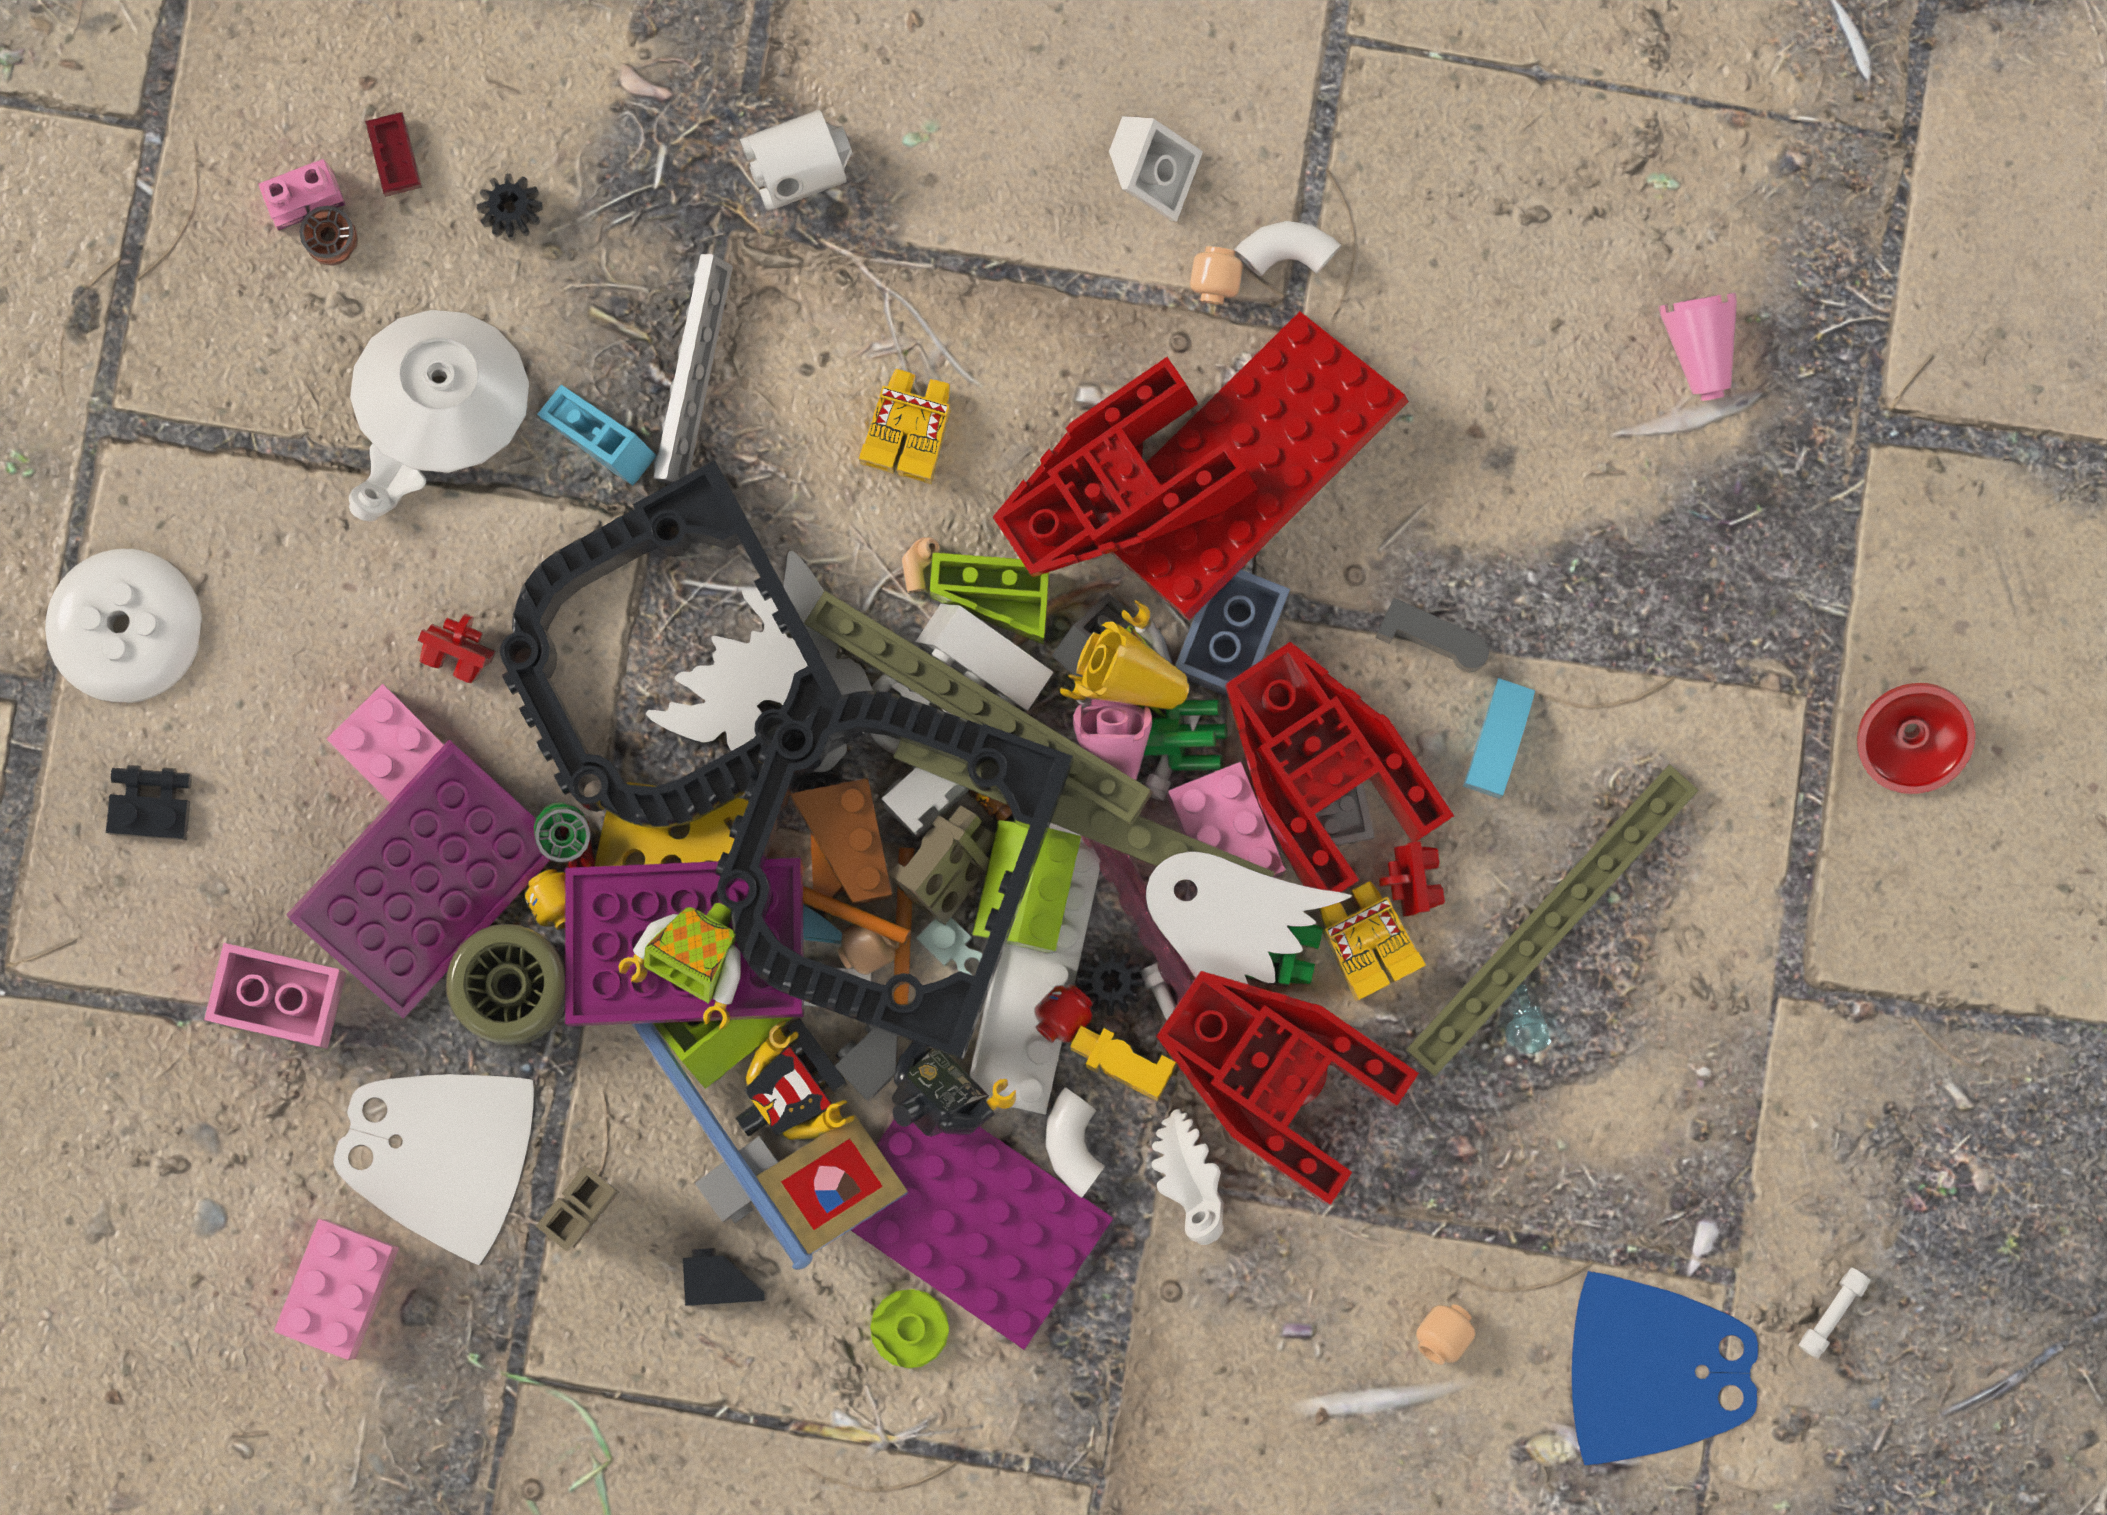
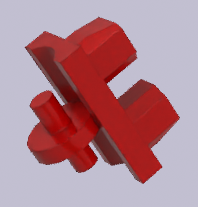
(440, 642)
(1409, 879)

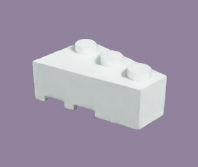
(984, 655)
(920, 800)

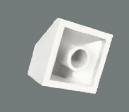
(1154, 164)

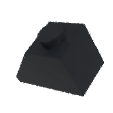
(717, 1280)

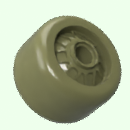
(477, 978)

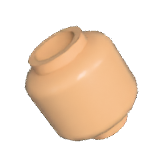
(1216, 274)
(865, 950)
(1445, 1334)

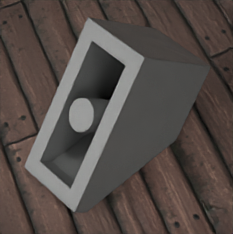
(1105, 610)

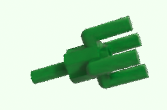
(1172, 736)

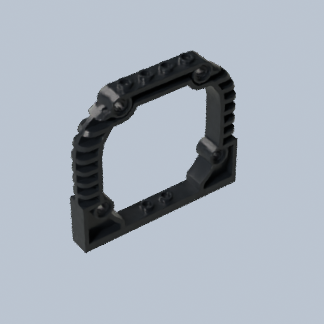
(705, 514)
(942, 1011)

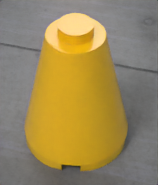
(1127, 671)

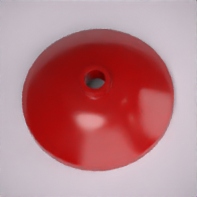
(1920, 758)

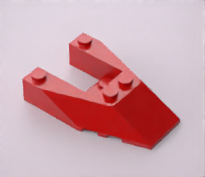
(1099, 492)
(1312, 745)
(1258, 1061)

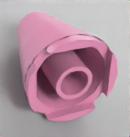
(1704, 342)
(1114, 733)

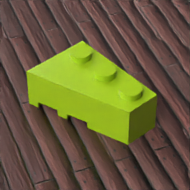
(993, 591)

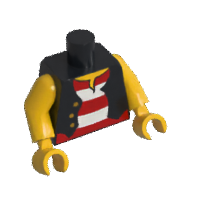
(786, 1093)

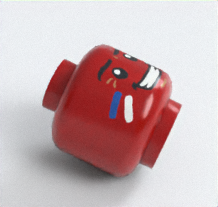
(1062, 1013)

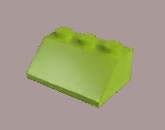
(1047, 892)
(711, 1050)

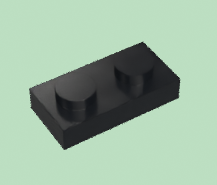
(824, 1072)

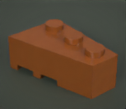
(849, 837)

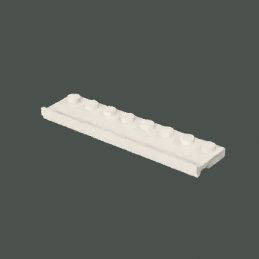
(1007, 1036)

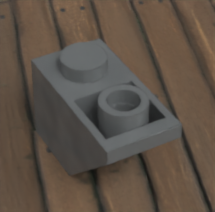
(870, 1062)

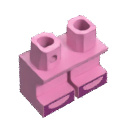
(293, 191)

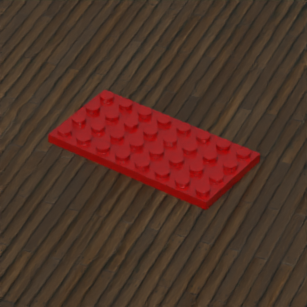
(1294, 426)

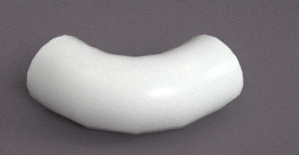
(1284, 242)
(1067, 1142)

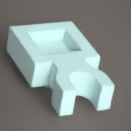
(948, 943)

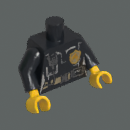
(941, 1095)

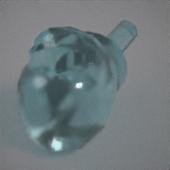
(1528, 1028)

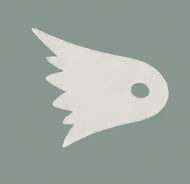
(1233, 915)

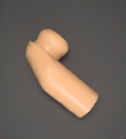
(916, 560)

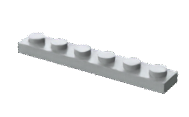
(693, 369)

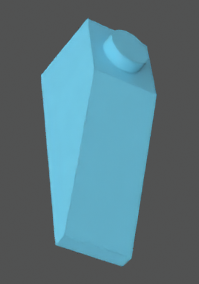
(597, 435)

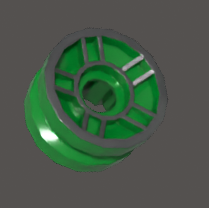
(551, 844)

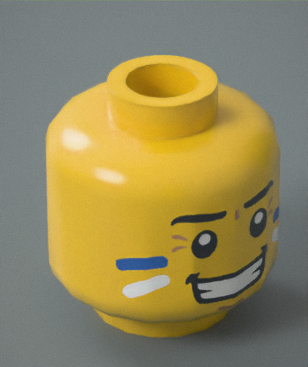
(547, 898)

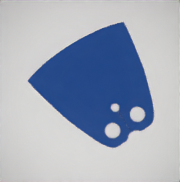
(1638, 1367)

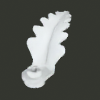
(384, 487)
(1189, 1178)

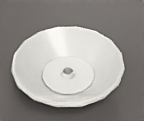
(445, 422)

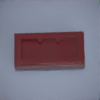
(393, 154)

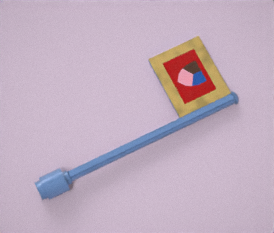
(811, 1192)

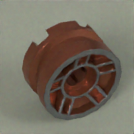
(317, 225)

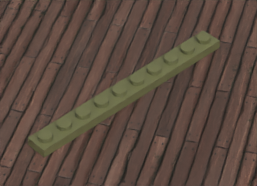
(970, 701)
(1076, 813)
(1551, 920)

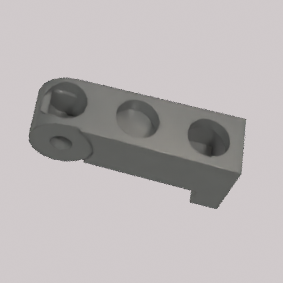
(1465, 648)

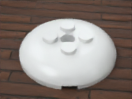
(152, 649)

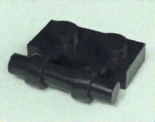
(149, 816)

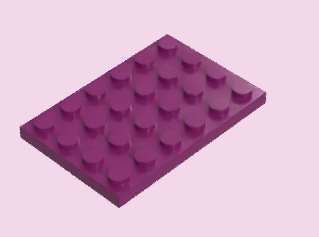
(422, 879)
(613, 907)
(983, 1226)

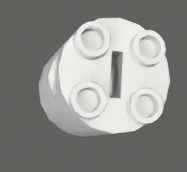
(797, 159)

